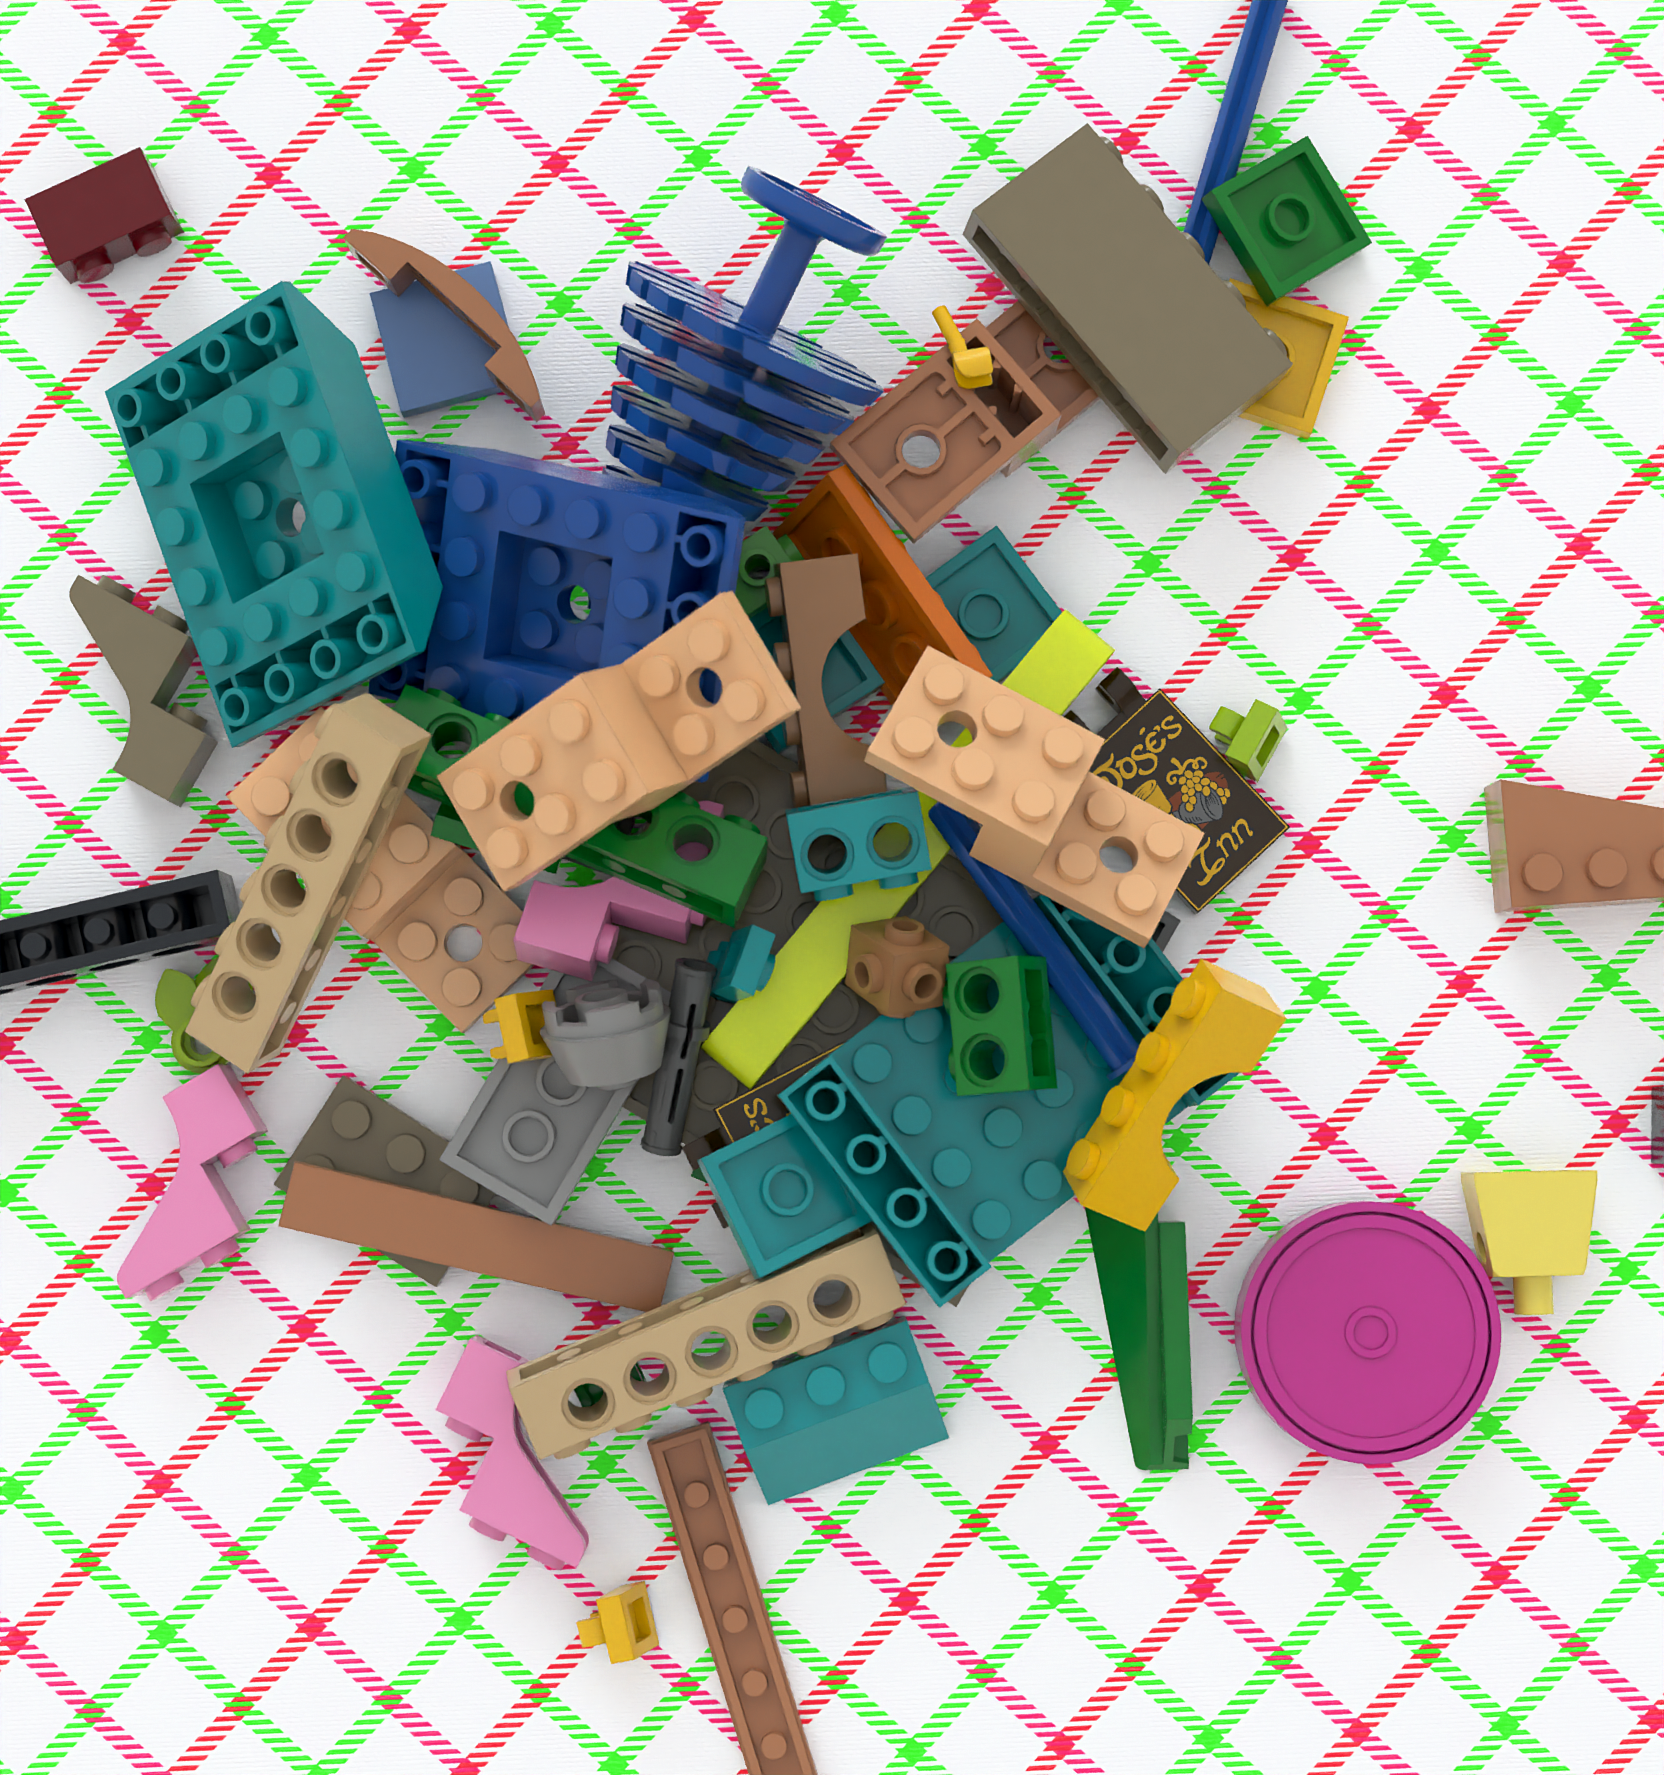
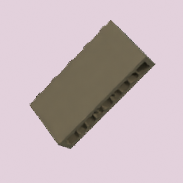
(1127, 297)

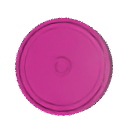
(1367, 1331)

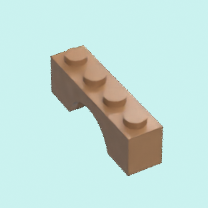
(815, 607)

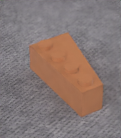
(1571, 849)

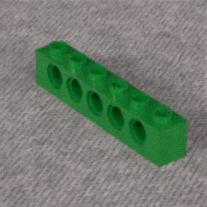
(712, 886)

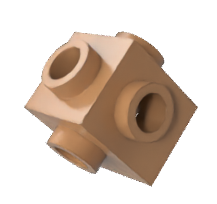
(897, 966)

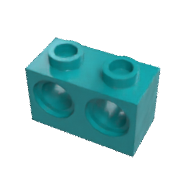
(855, 823)

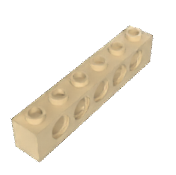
(384, 755)
(668, 1332)

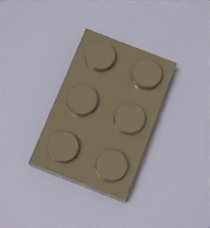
(380, 1142)

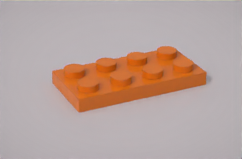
(898, 600)

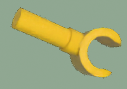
(970, 367)

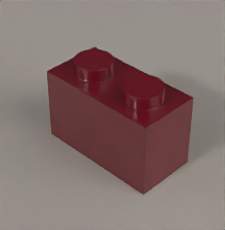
(105, 217)

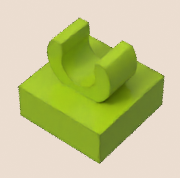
(1249, 738)

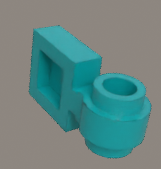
(742, 964)

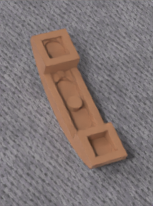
(401, 264)

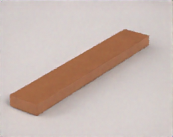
(475, 1237)
(730, 1603)

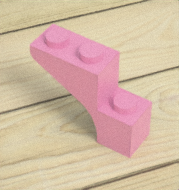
(573, 927)
(197, 1211)
(511, 1487)

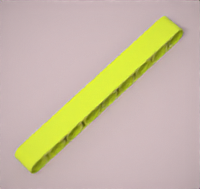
(817, 953)

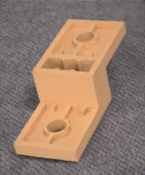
(618, 741)
(1034, 796)
(410, 894)

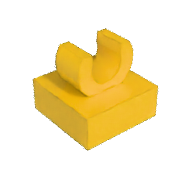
(520, 1025)
(622, 1623)

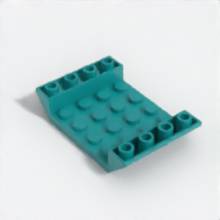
(975, 1173)

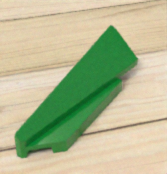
(1149, 1333)

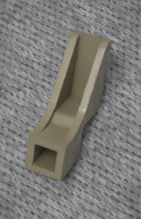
(150, 661)

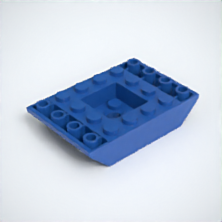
(516, 543)

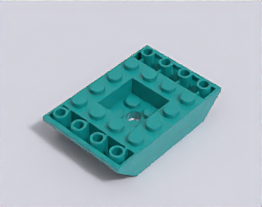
(222, 451)

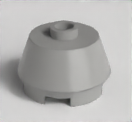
(607, 1033)

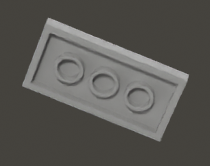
(533, 1129)

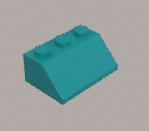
(836, 1411)

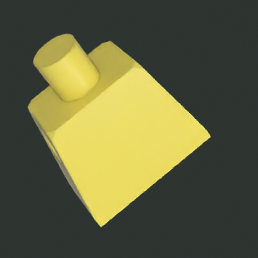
(1531, 1228)

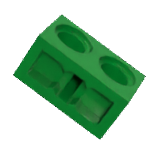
(1017, 1024)

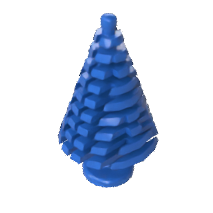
(725, 376)

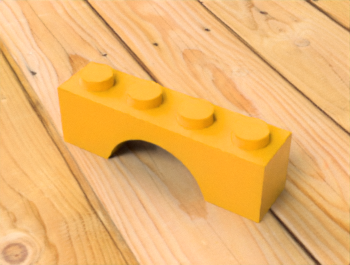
(1210, 1029)

